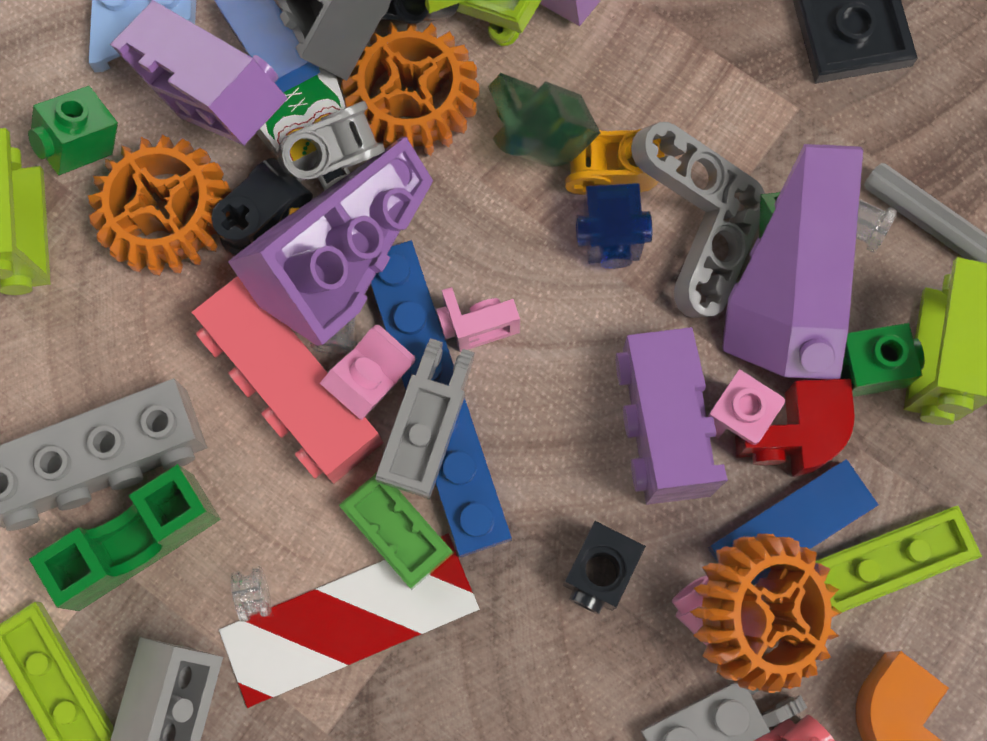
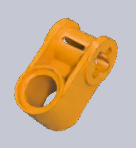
(609, 163)

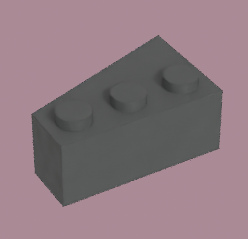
(332, 31)

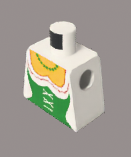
(304, 107)

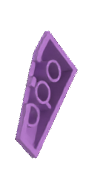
(326, 253)
(798, 285)

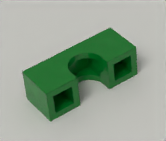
(99, 559)

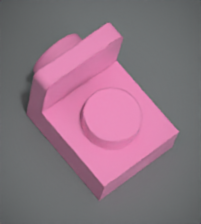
(484, 324)
(368, 371)
(746, 408)

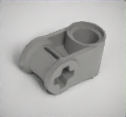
(333, 142)

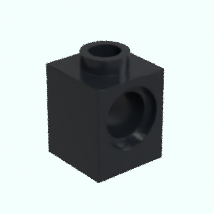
(620, 551)

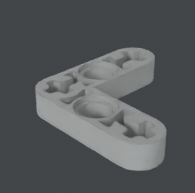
(718, 204)

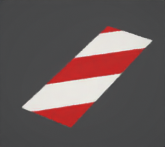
(342, 625)

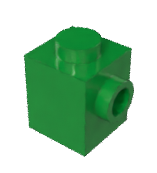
(72, 130)
(882, 359)

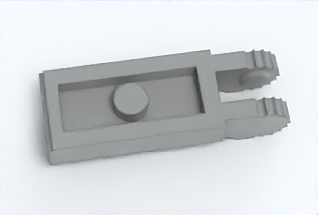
(424, 424)
(723, 716)

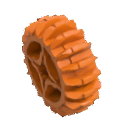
(419, 62)
(123, 222)
(748, 618)

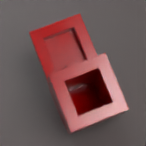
(816, 428)

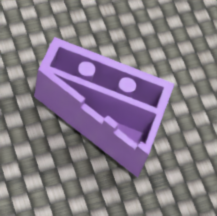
(200, 74)
(668, 417)

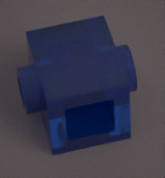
(613, 225)

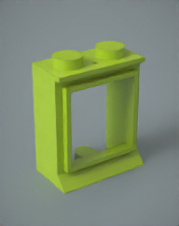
(22, 223)
(954, 346)

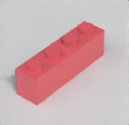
(288, 379)

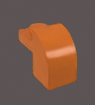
(897, 700)

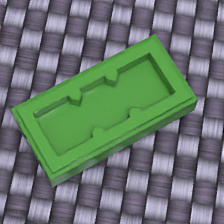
(396, 531)

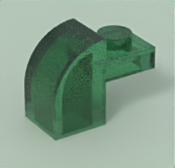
(541, 123)

